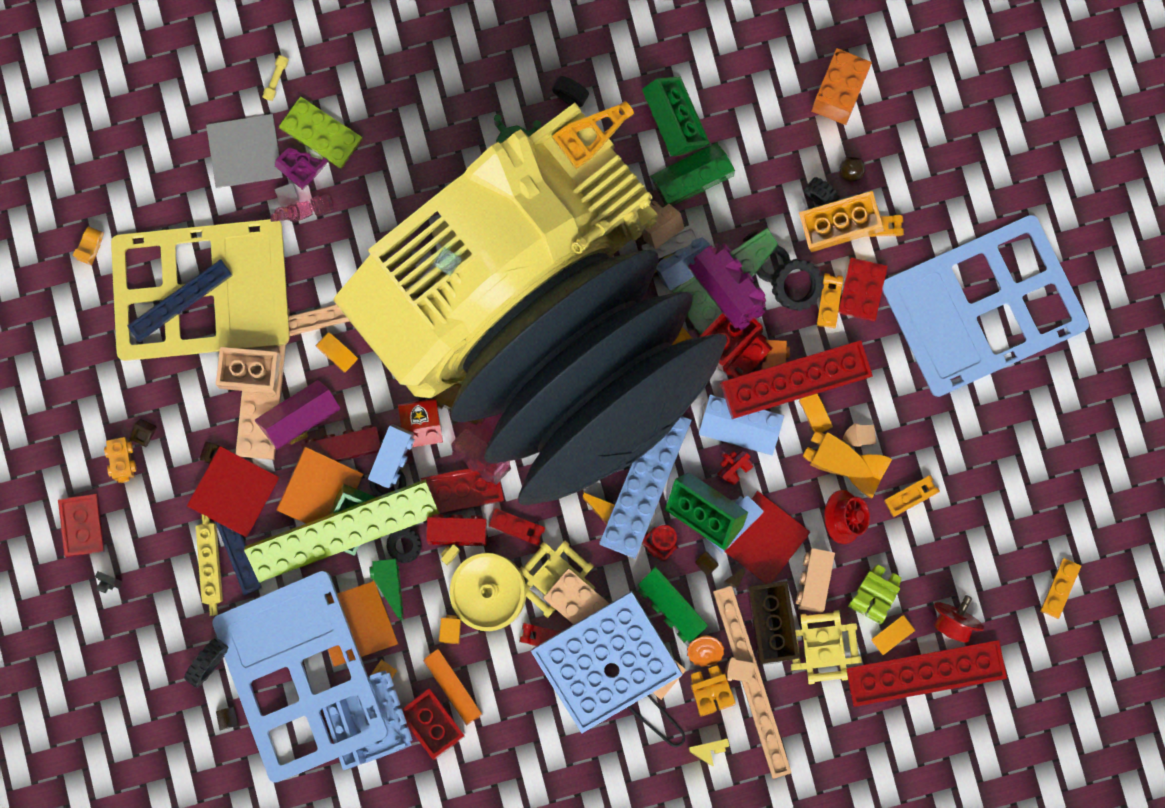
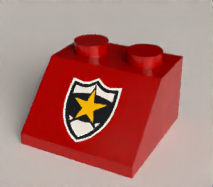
(422, 420)

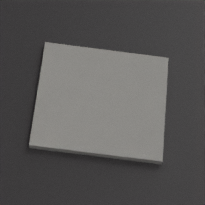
(243, 151)

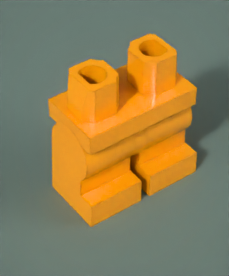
(712, 689)

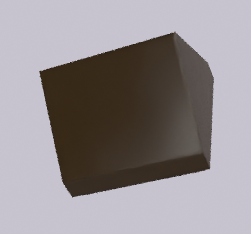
(227, 718)

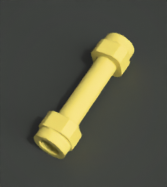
(280, 63)
(581, 243)

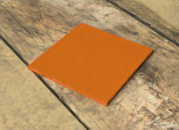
(315, 486)
(366, 621)

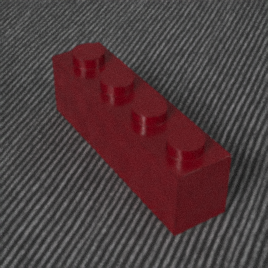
(348, 445)

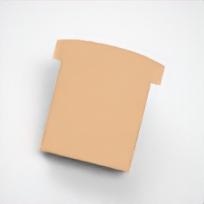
(860, 435)
(739, 670)

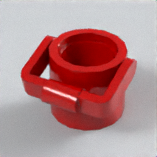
(663, 540)

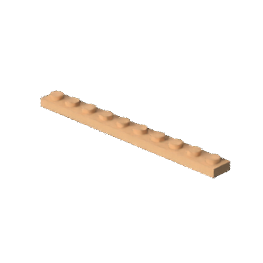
(755, 690)

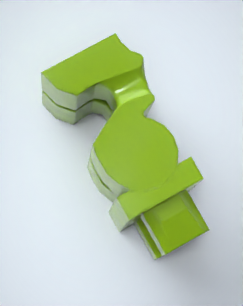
(878, 588)

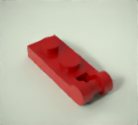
(750, 357)
(516, 527)
(542, 634)

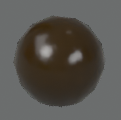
(852, 169)

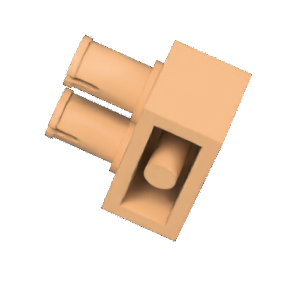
(668, 225)

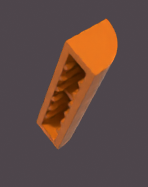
(452, 687)

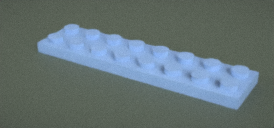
(642, 493)

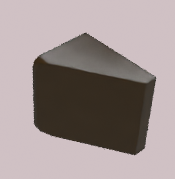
(142, 432)
(209, 451)
(707, 563)
(735, 579)

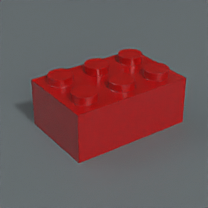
(737, 339)
(456, 530)
(432, 724)

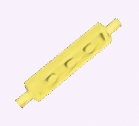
(209, 564)

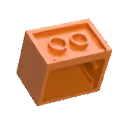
(841, 86)

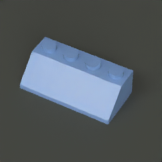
(754, 431)

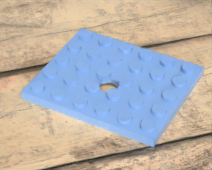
(579, 654)

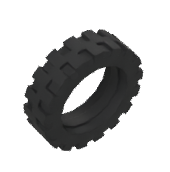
(815, 289)
(206, 662)

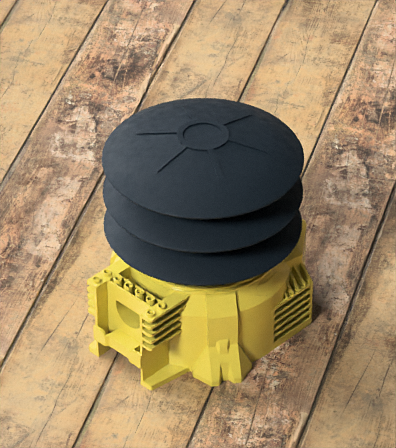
(532, 322)

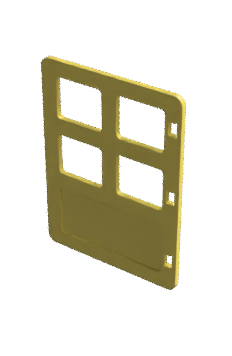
(248, 305)

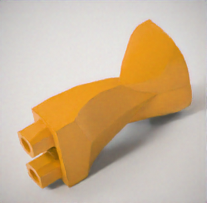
(841, 459)

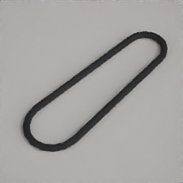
(657, 732)

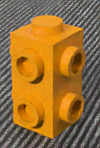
(119, 455)

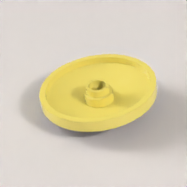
(487, 591)

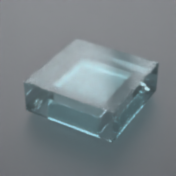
(447, 261)

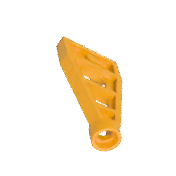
(574, 148)

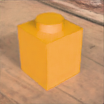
(450, 630)

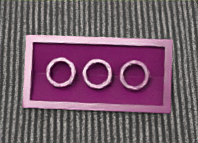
(297, 414)

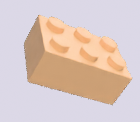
(248, 370)
(815, 580)

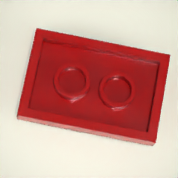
(862, 289)
(81, 525)

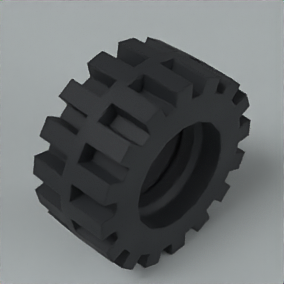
(821, 192)
(412, 554)

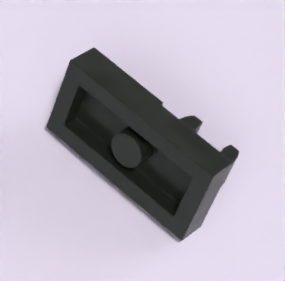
(107, 582)

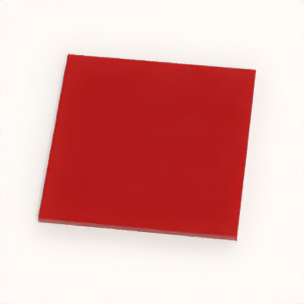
(233, 491)
(768, 541)

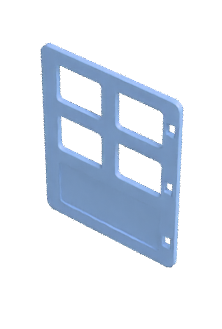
(944, 325)
(281, 633)

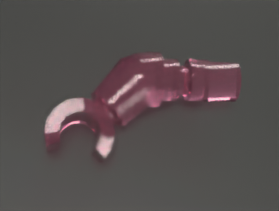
(302, 210)

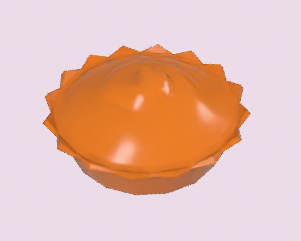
(705, 651)

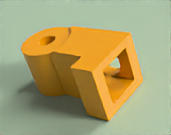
(89, 246)

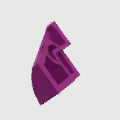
(299, 166)

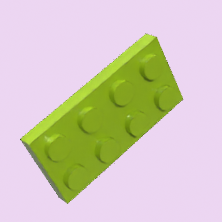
(320, 132)

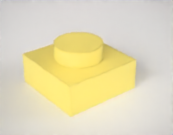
(449, 554)

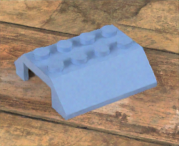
(349, 719)

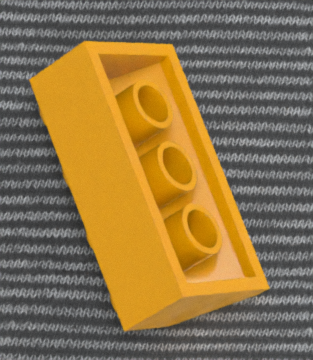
(841, 221)

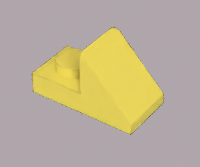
(703, 751)

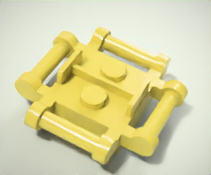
(551, 572)
(825, 647)

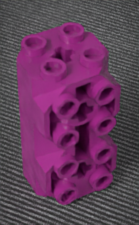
(728, 286)

